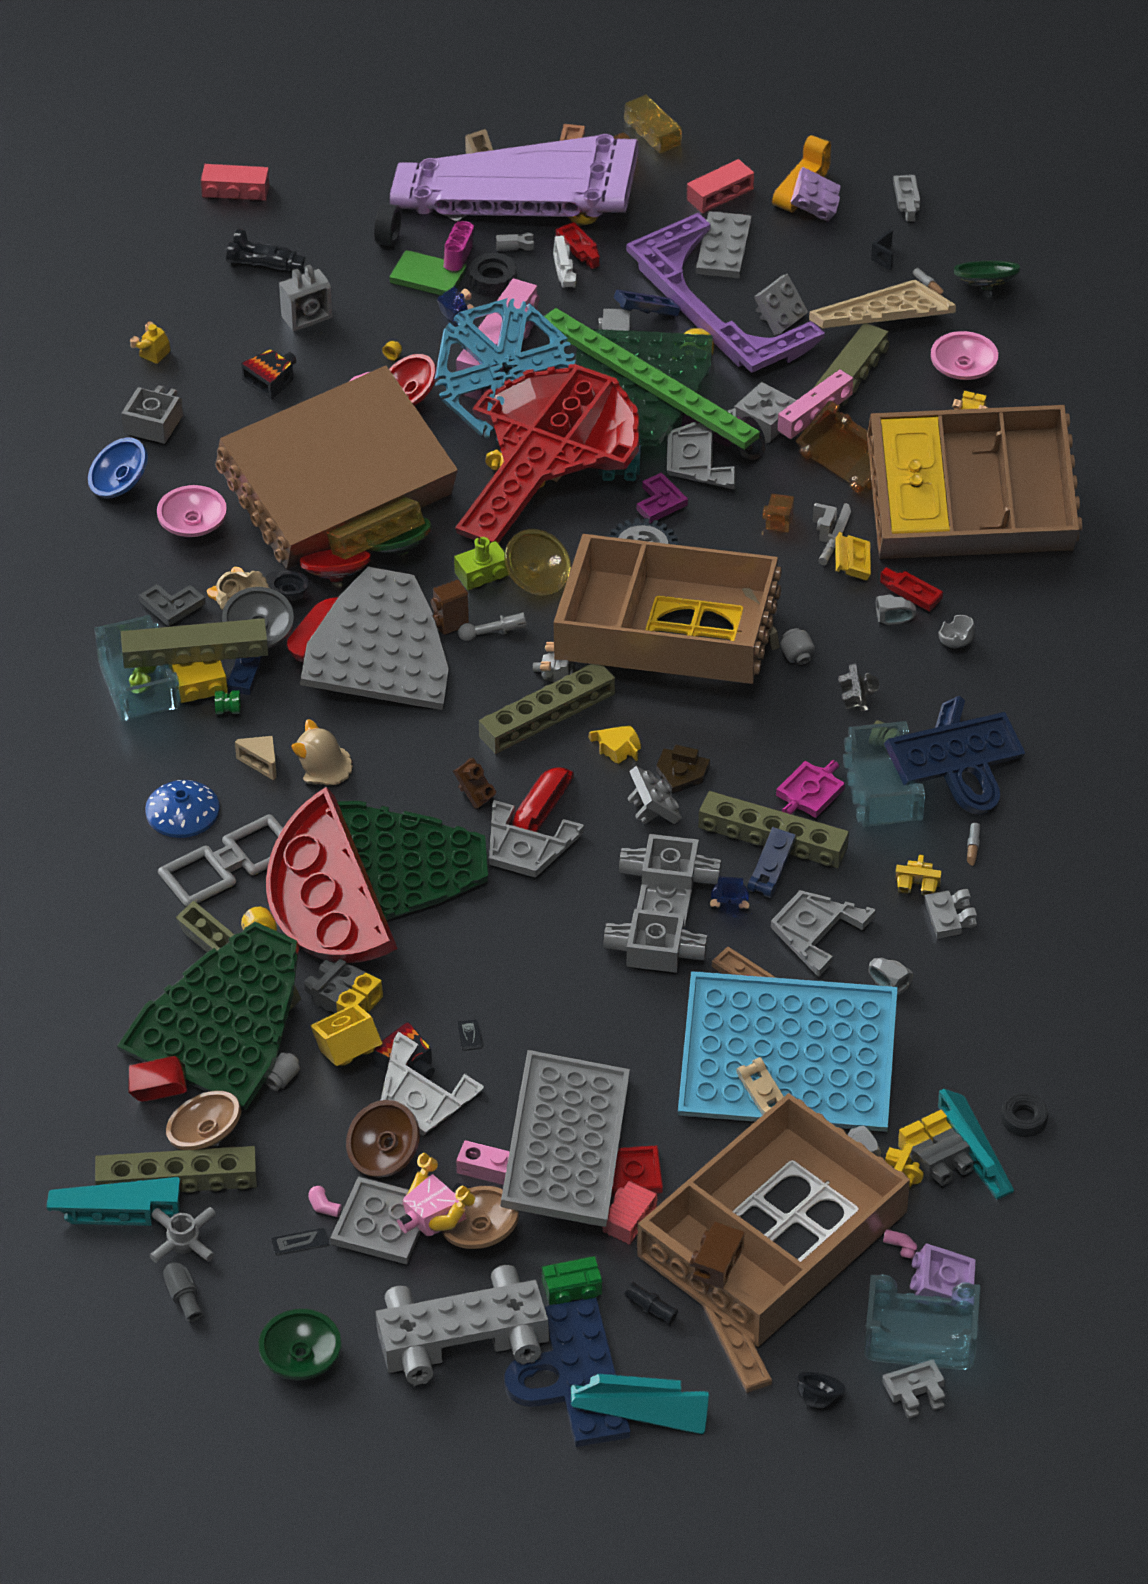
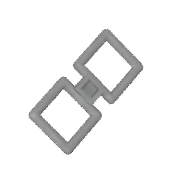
(223, 861)

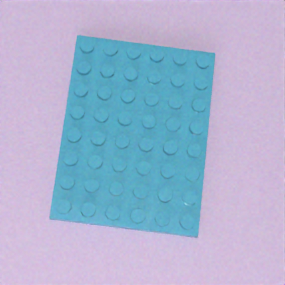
(814, 1036)

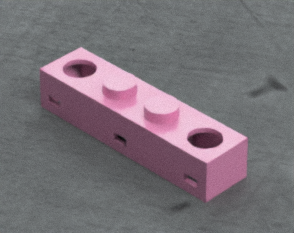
(807, 407)
(488, 1166)

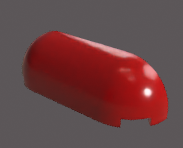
(299, 638)
(542, 798)

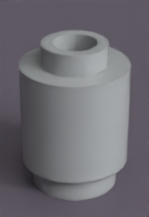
(284, 1070)

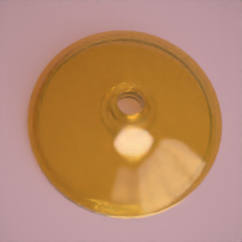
(544, 555)

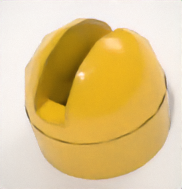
(392, 350)

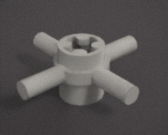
(182, 1234)

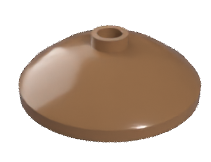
(203, 1120)
(484, 1222)

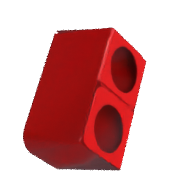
(157, 1079)

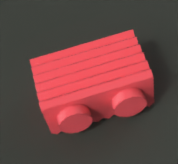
(629, 1208)

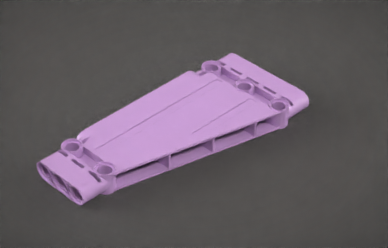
(523, 181)

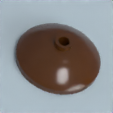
(374, 1130)

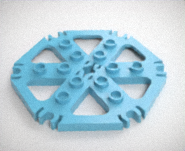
(490, 354)

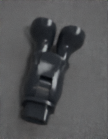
(262, 254)

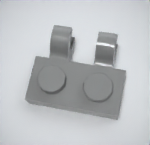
(943, 912)
(913, 1381)

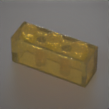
(652, 124)

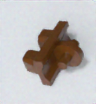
(474, 783)

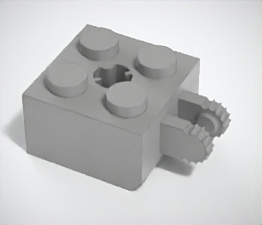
(305, 298)
(764, 405)
(152, 414)

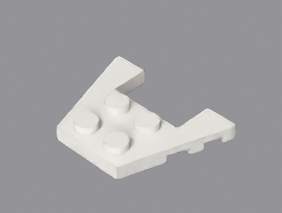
(420, 1095)

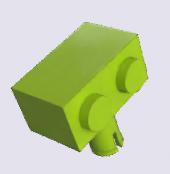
(480, 564)

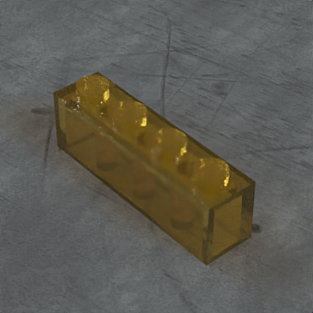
(375, 528)

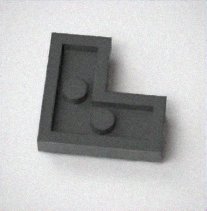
(171, 608)

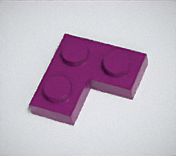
(664, 498)

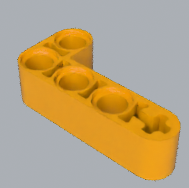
(816, 159)

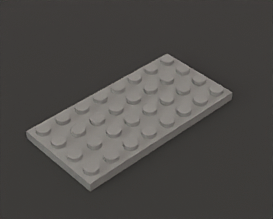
(565, 1138)

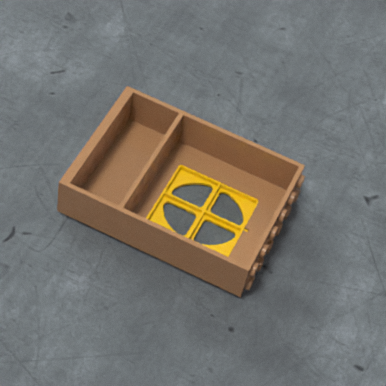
(628, 584)

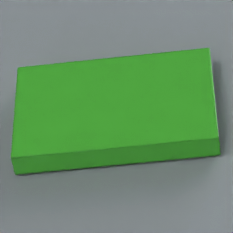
(425, 273)

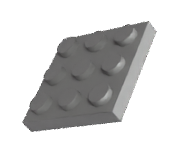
(371, 1224)

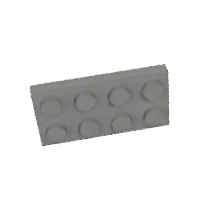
(724, 245)

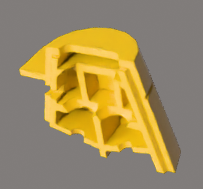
(617, 742)

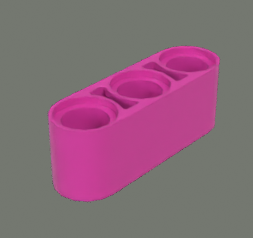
(458, 246)

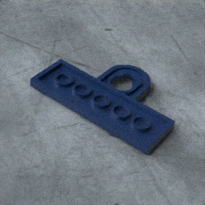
(957, 749)
(576, 1356)

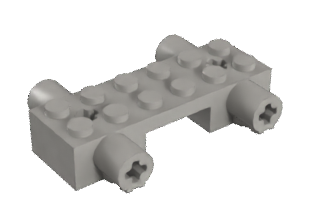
(658, 924)
(416, 1332)

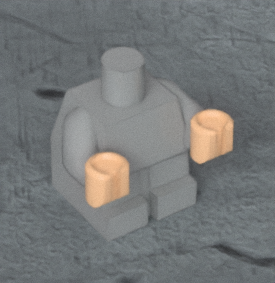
(553, 669)

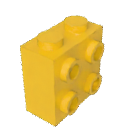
(199, 679)

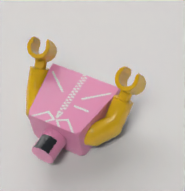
(431, 1203)

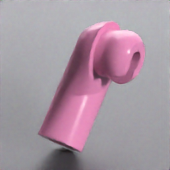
(321, 1204)
(901, 1240)

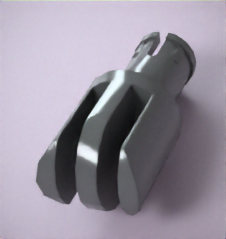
(182, 1290)

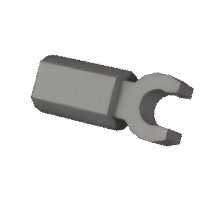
(514, 242)

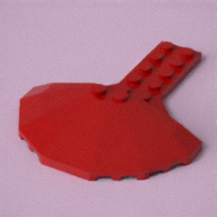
(545, 430)

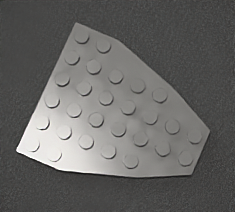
(379, 643)

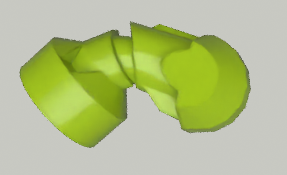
(140, 675)

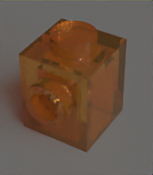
(779, 512)

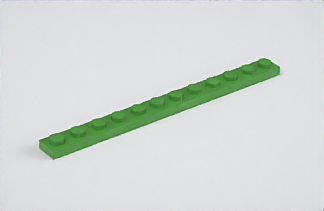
(654, 380)

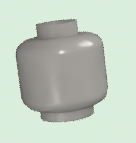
(797, 646)

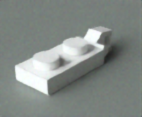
(563, 264)

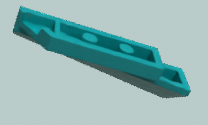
(984, 1159)
(117, 1202)
(644, 1400)

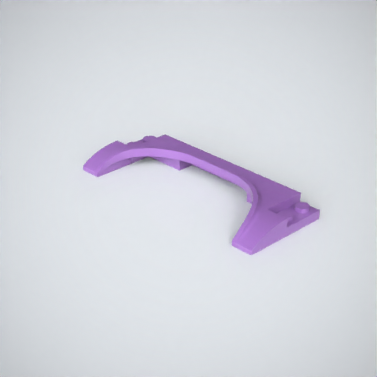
(662, 262)

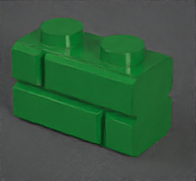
(572, 1280)

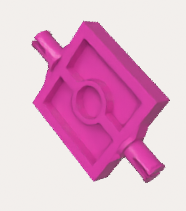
(810, 788)

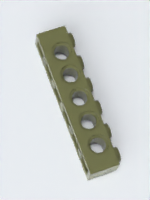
(546, 707)
(754, 823)
(196, 1169)

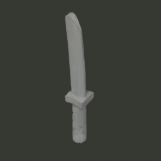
(840, 527)

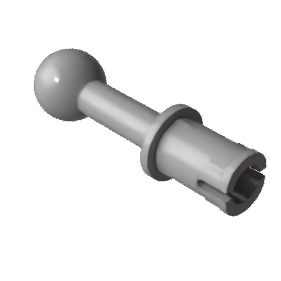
(469, 632)

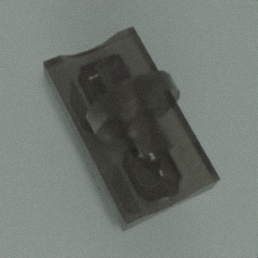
(860, 686)

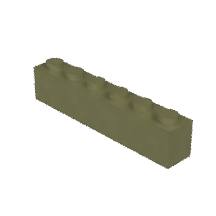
(859, 355)
(194, 643)
(209, 932)

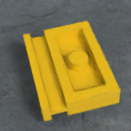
(853, 556)

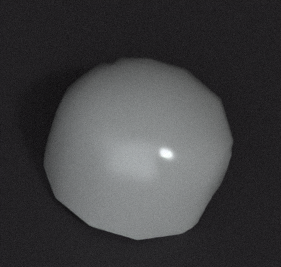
(958, 633)

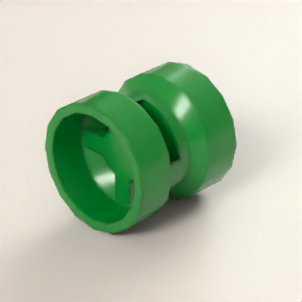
(227, 702)

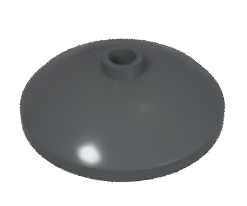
(259, 604)

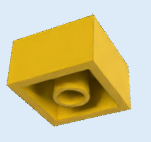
(346, 1035)

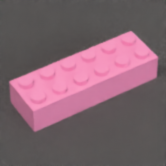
(491, 325)

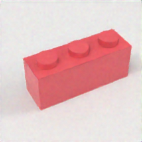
(235, 182)
(720, 186)

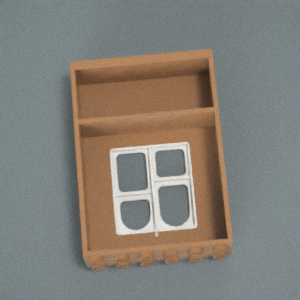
(767, 1280)

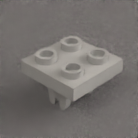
(780, 304)
(654, 795)

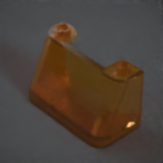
(838, 446)

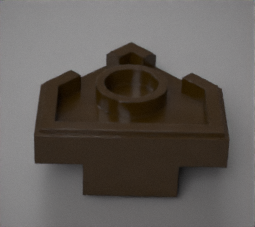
(682, 767)

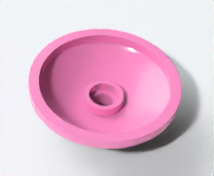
(964, 355)
(191, 511)

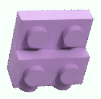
(816, 194)
(940, 1271)

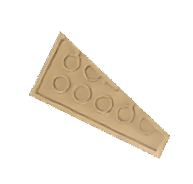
(893, 303)

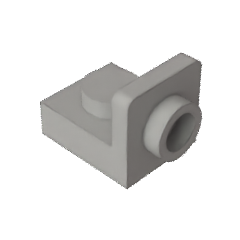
(825, 518)

